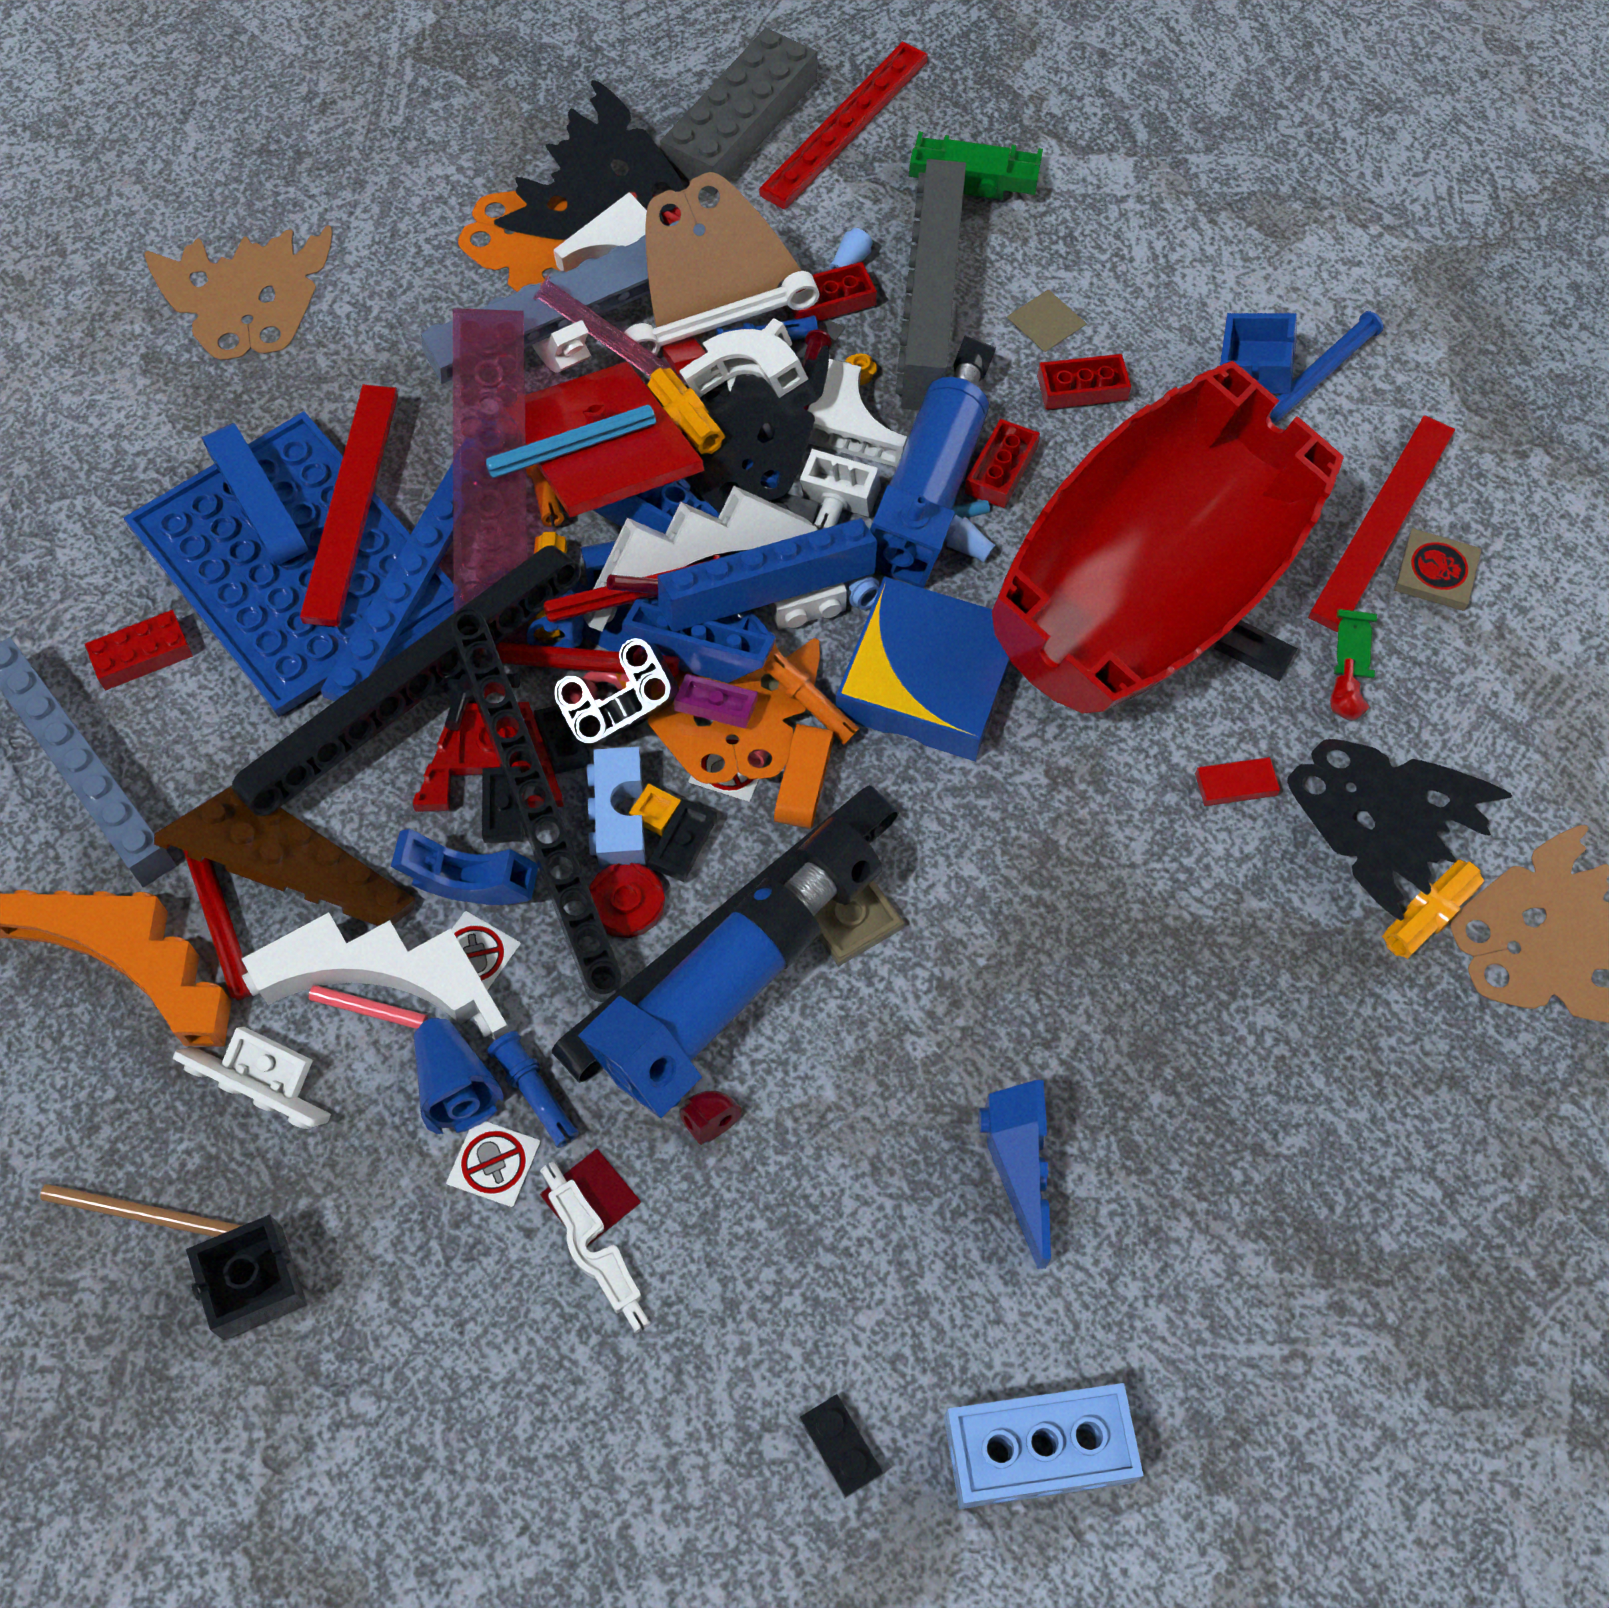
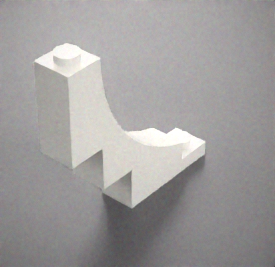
(694, 535)
(321, 957)

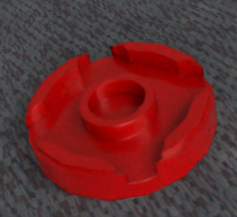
(628, 899)

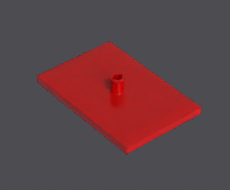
(614, 467)

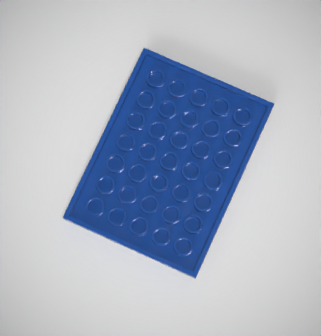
(238, 592)

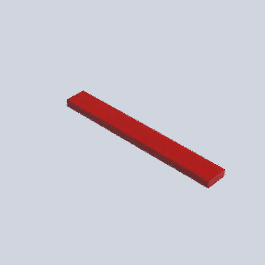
(842, 125)
(349, 506)
(1382, 522)

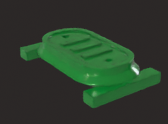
(1355, 642)

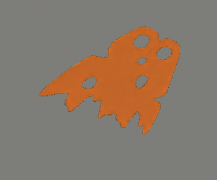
(520, 252)
(764, 731)

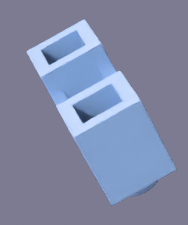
(615, 778)

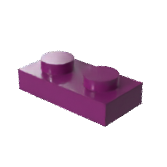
(715, 701)

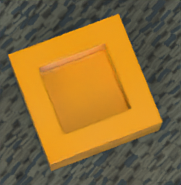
(656, 808)

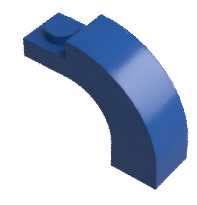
(465, 877)

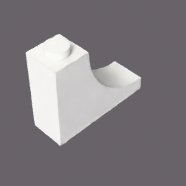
(616, 226)
(846, 424)

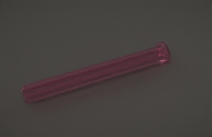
(599, 328)

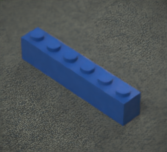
(766, 574)

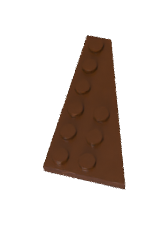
(284, 855)

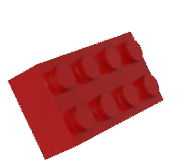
(840, 292)
(1083, 381)
(1002, 463)
(138, 650)

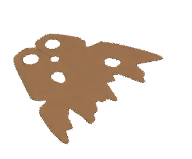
(235, 290)
(1560, 951)

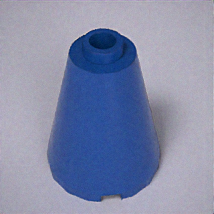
(452, 1079)

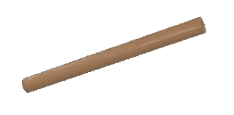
(135, 1211)

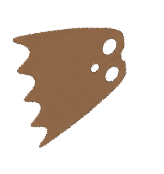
(724, 265)

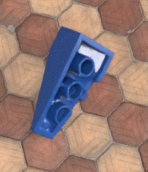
(654, 507)

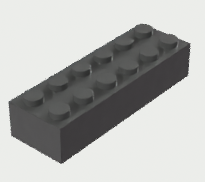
(741, 108)

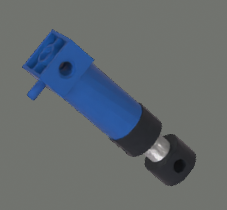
(652, 1044)

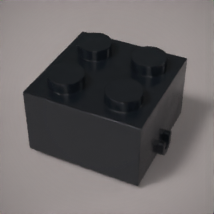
(245, 1277)

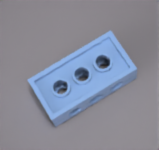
(1056, 1417)

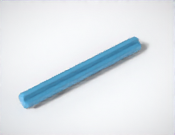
(570, 441)

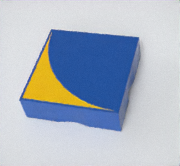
(925, 669)

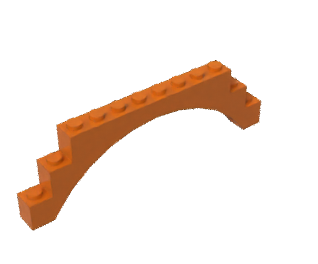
(130, 939)

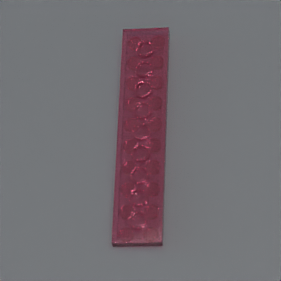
(487, 422)

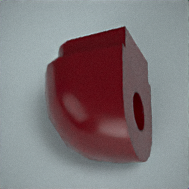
(709, 1115)

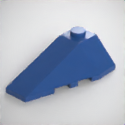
(1015, 1134)

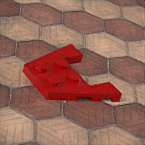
(471, 750)

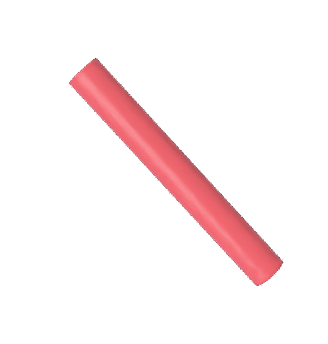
(366, 1007)

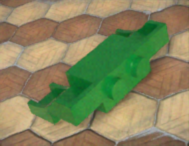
(987, 169)

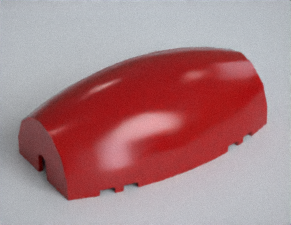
(1161, 541)

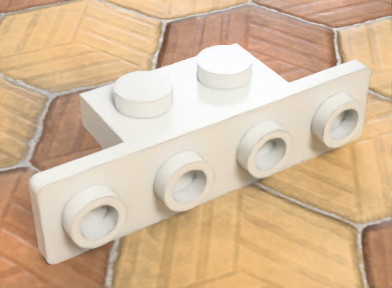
(261, 1071)

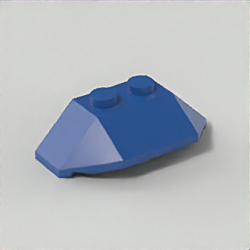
(714, 649)

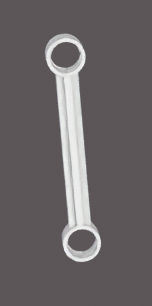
(729, 313)

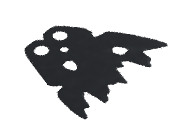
(587, 173)
(740, 418)
(1403, 818)

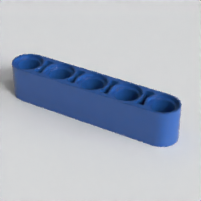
(254, 494)

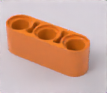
(804, 776)

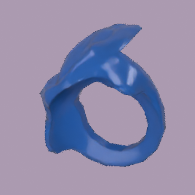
(570, 627)

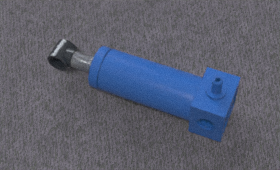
(931, 469)

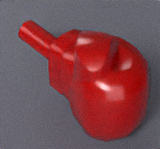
(1346, 695)

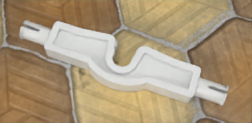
(604, 1265)

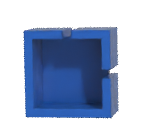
(1263, 347)

